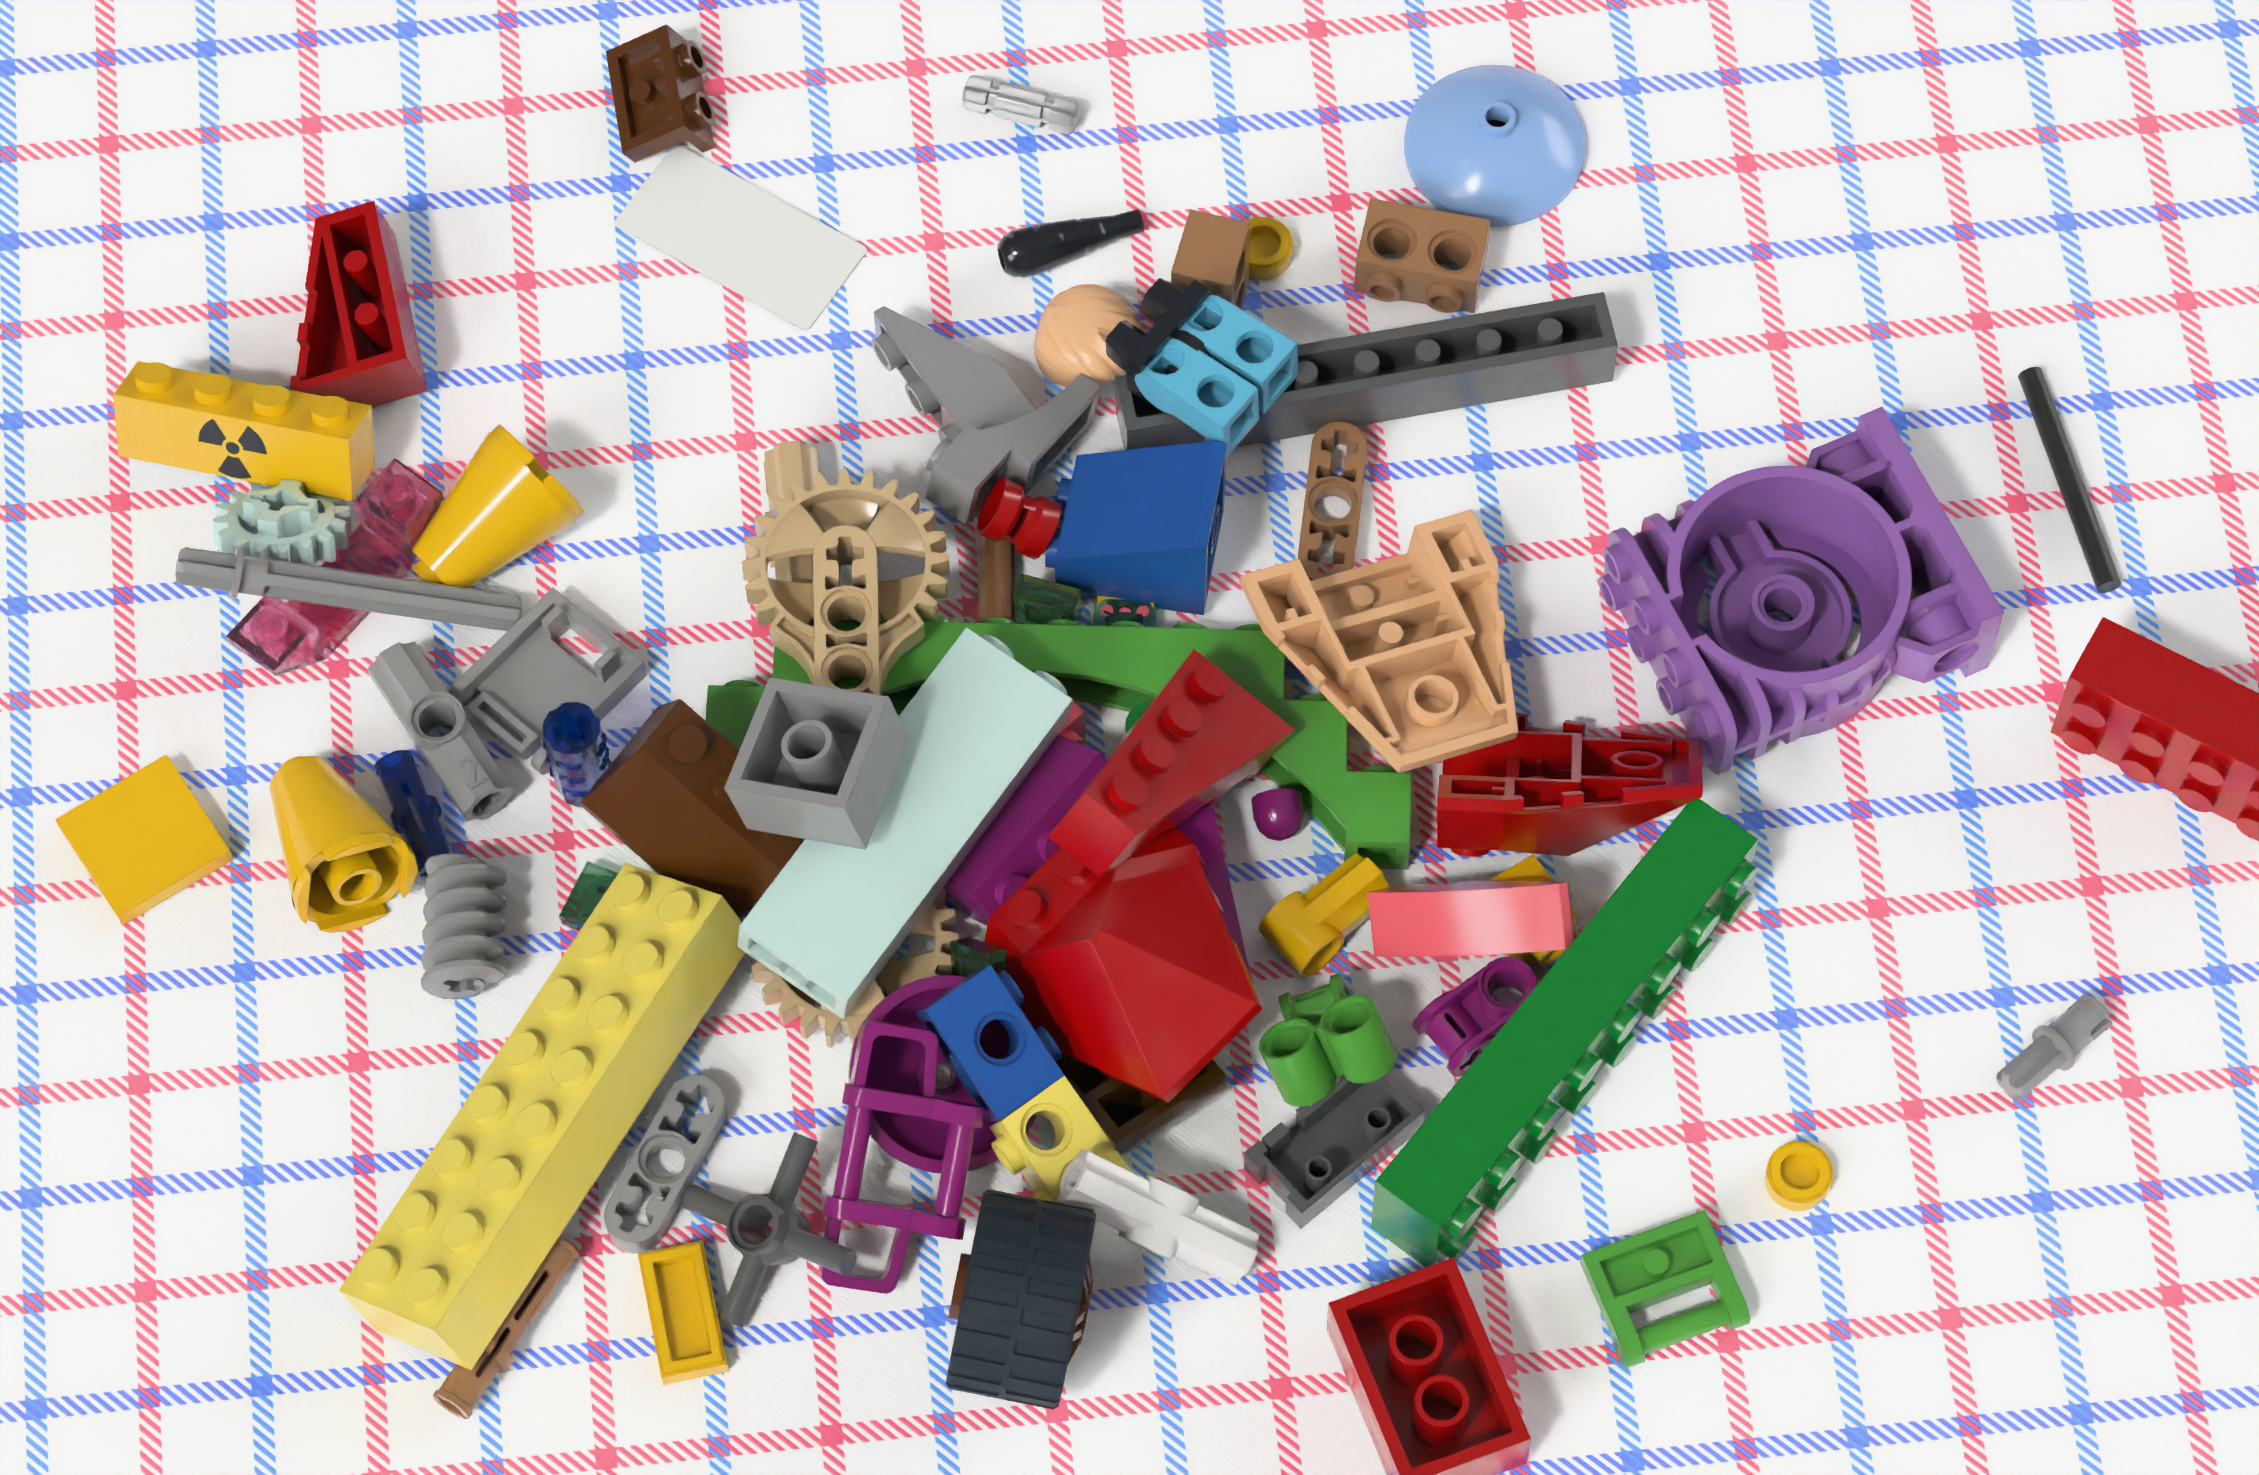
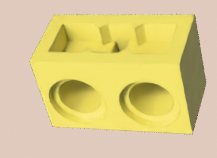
(1074, 1131)

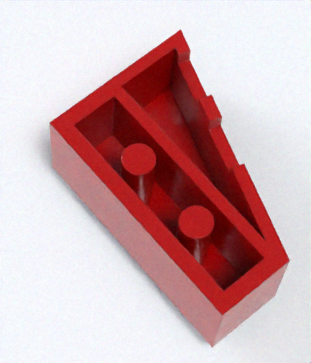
(358, 313)

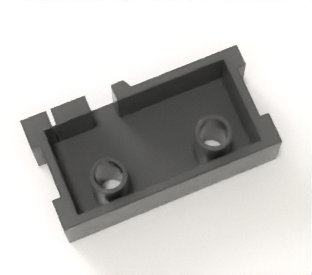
(1332, 1145)

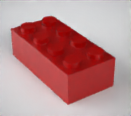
(2165, 723)

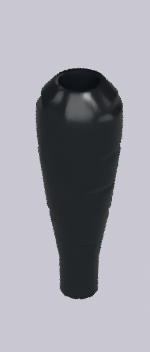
(1053, 244)

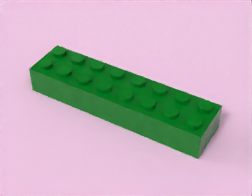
(1564, 1036)

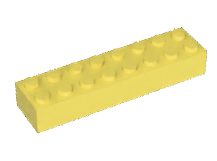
(546, 1116)

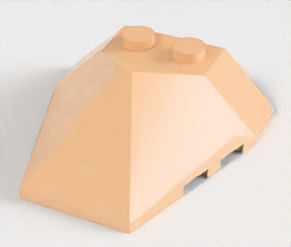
(1402, 642)

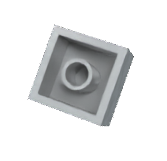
(817, 763)

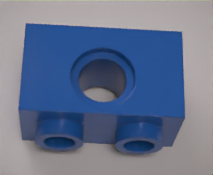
(958, 1020)

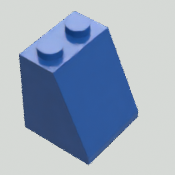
(1142, 524)

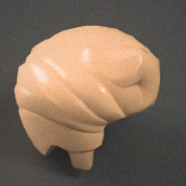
(1075, 331)

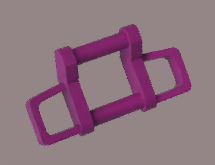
(861, 1103)

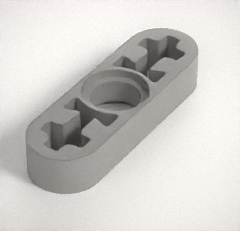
(628, 1197)

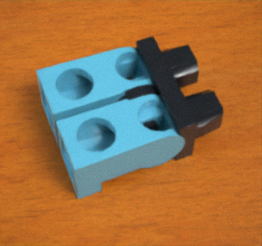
(1204, 360)

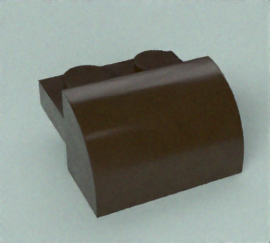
(1131, 1115)

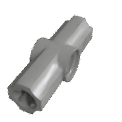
(457, 758)

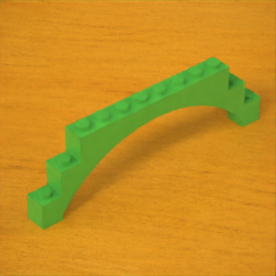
(1128, 665)

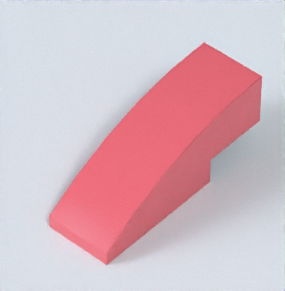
(1470, 918)

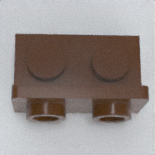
(660, 94)

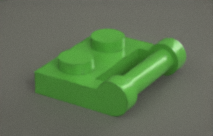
(1658, 1268)

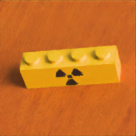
(244, 430)

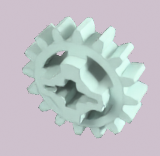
(283, 524)

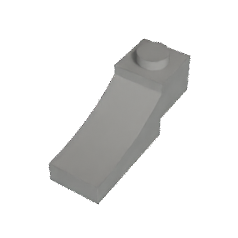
(1015, 450)

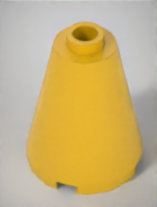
(493, 514)
(336, 848)

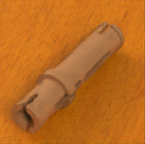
(466, 1387)

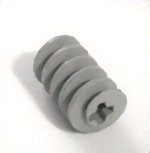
(461, 926)

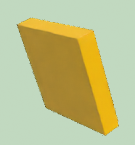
(144, 839)

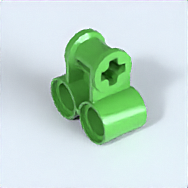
(1324, 1038)

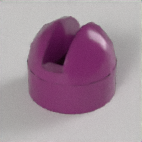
(1278, 812)

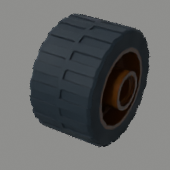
(1021, 1299)

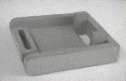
(532, 675)

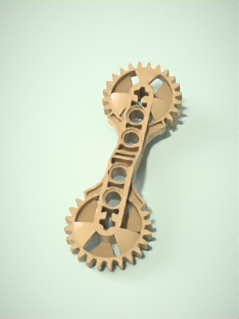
(853, 536)

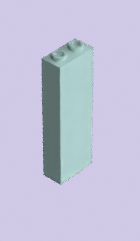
(971, 743)

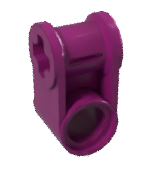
(1468, 1017)

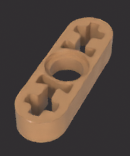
(1321, 485)

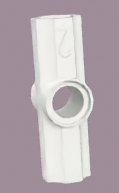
(1159, 1217)

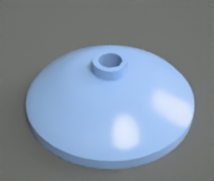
(1490, 170)

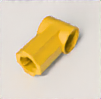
(1314, 925)

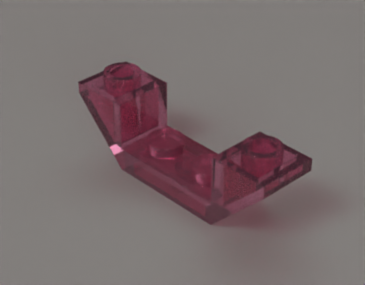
(391, 520)

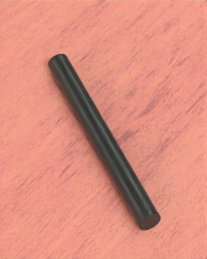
(2069, 480)

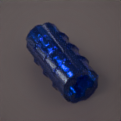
(574, 749)

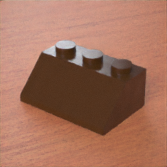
(673, 811)

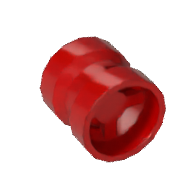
(1018, 518)

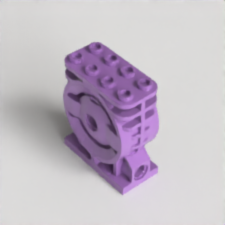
(1846, 515)

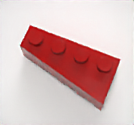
(1176, 757)

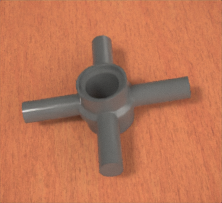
(789, 1236)

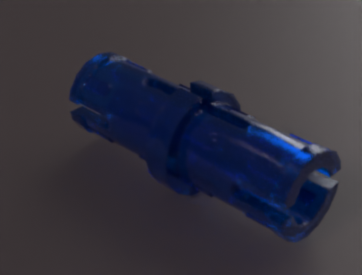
(403, 781)

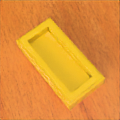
(683, 1312)

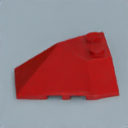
(1562, 789)
(1128, 964)

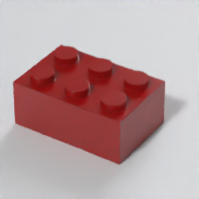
(1427, 1376)

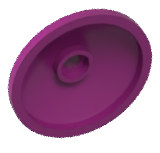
(897, 1066)

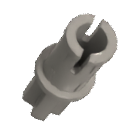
(2054, 1046)

